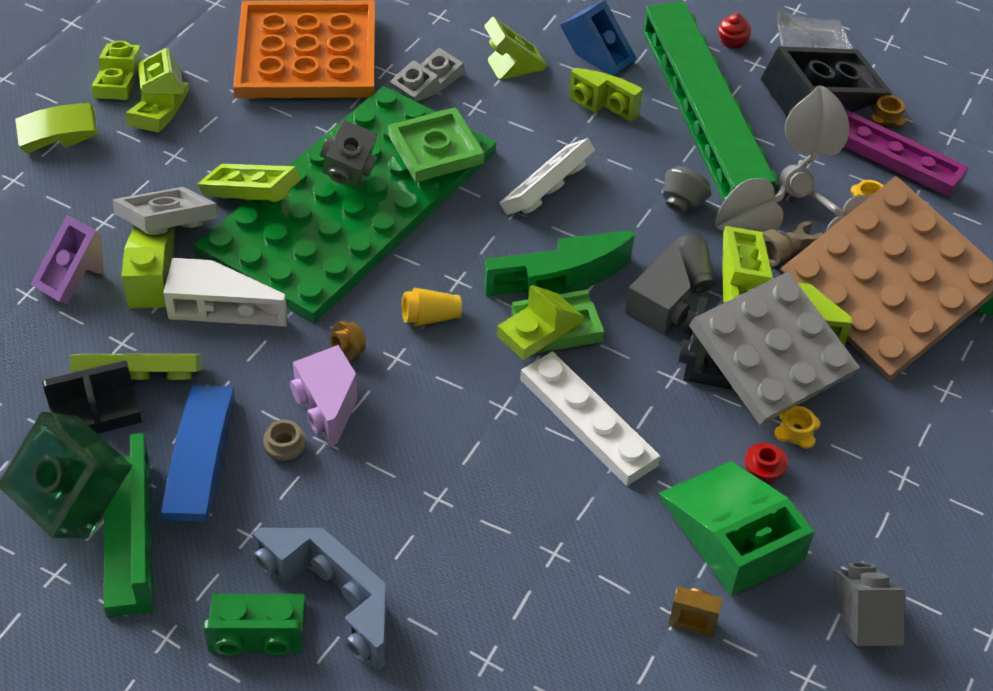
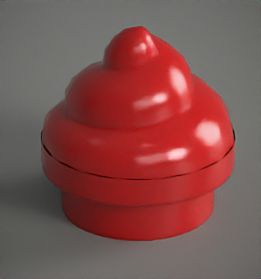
(734, 31)

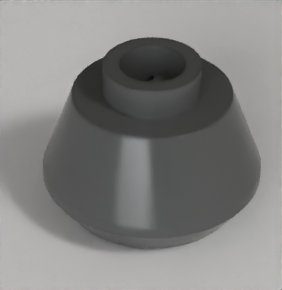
(685, 189)

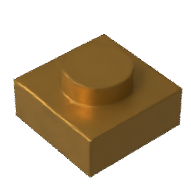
(695, 611)

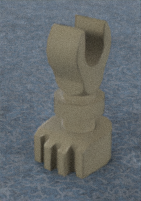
(782, 246)

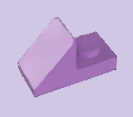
(69, 256)

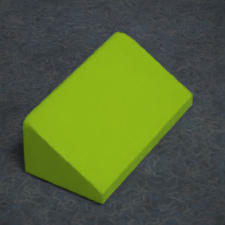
(160, 74)

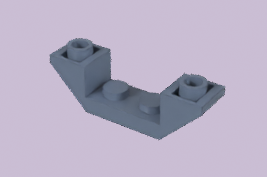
(292, 550)

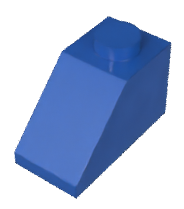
(598, 38)

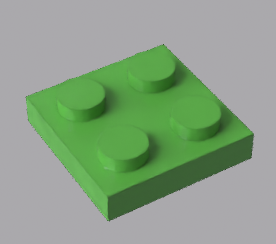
(436, 144)

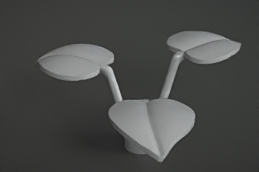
(812, 126)

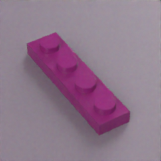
(904, 155)

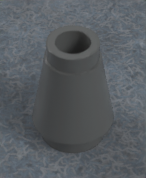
(696, 262)

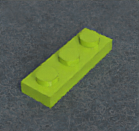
(250, 182)
(140, 365)

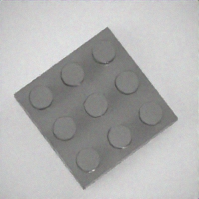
(774, 347)

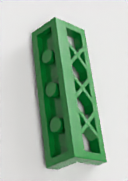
(129, 539)

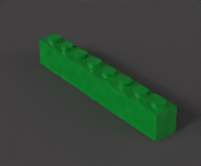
(704, 98)

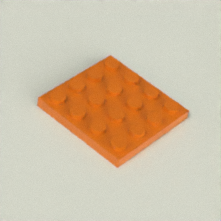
(305, 49)

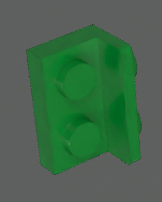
(255, 623)

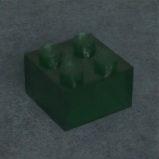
(64, 476)

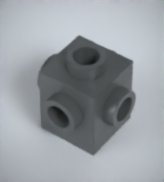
(349, 154)

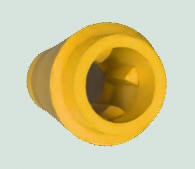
(429, 307)

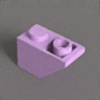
(327, 389)

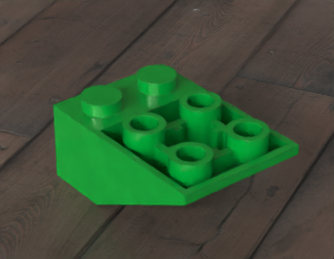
(739, 525)

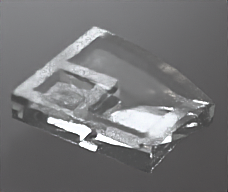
(811, 33)

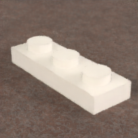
(548, 178)

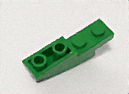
(570, 268)

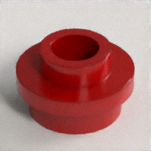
(764, 470)

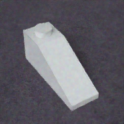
(218, 294)

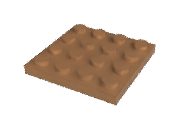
(897, 276)

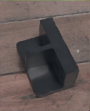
(98, 396)

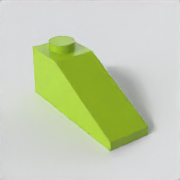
(147, 267)

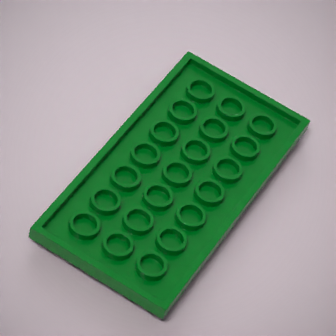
(330, 232)

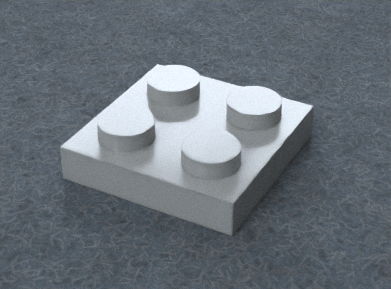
(165, 209)

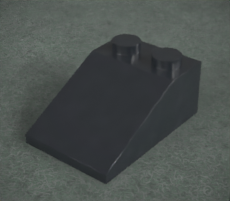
(845, 72)

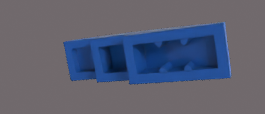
(198, 454)

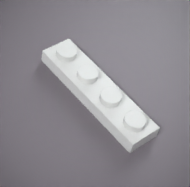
(590, 418)

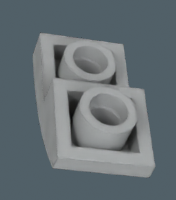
(430, 77)

